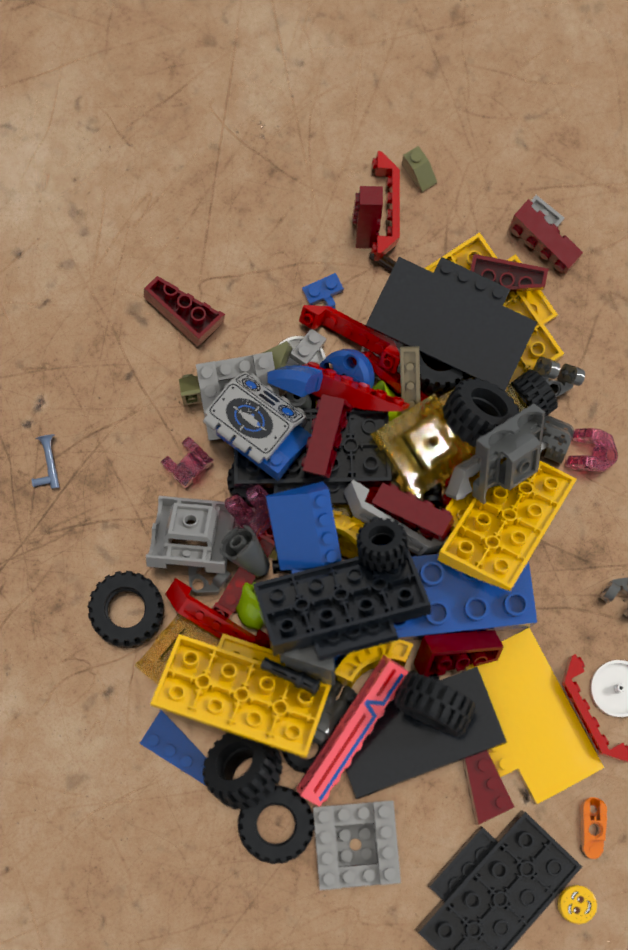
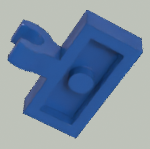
(323, 290)

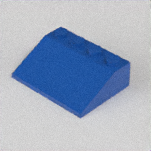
(283, 456)
(304, 527)

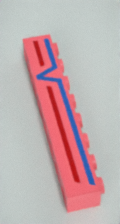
(352, 731)

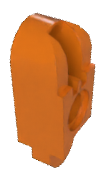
(593, 844)

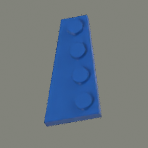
(173, 745)

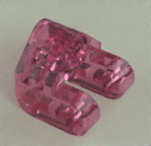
(603, 454)
(190, 465)
(244, 515)

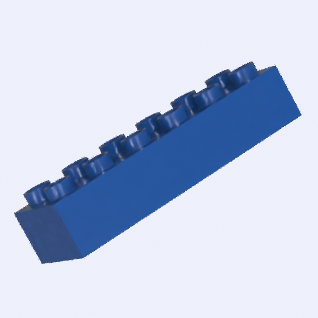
(466, 603)

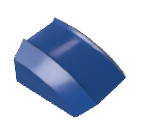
(296, 379)

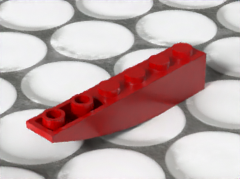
(355, 393)

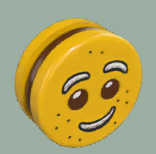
(577, 904)

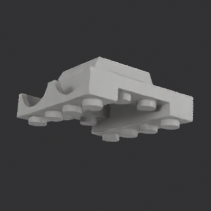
(211, 372)
(210, 526)
(374, 827)

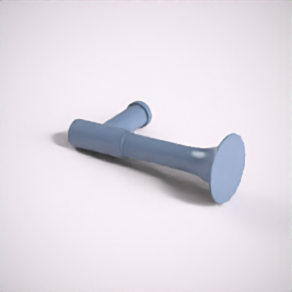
(52, 474)

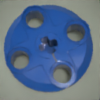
(343, 365)

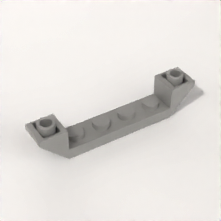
(459, 483)
(417, 543)

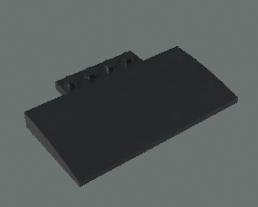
(453, 319)
(356, 460)
(340, 606)
(408, 748)
(497, 887)

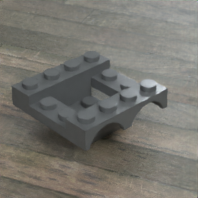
(519, 442)

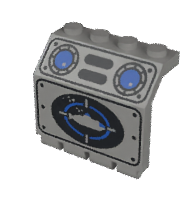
(253, 416)

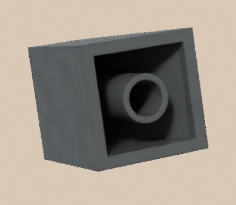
(307, 661)

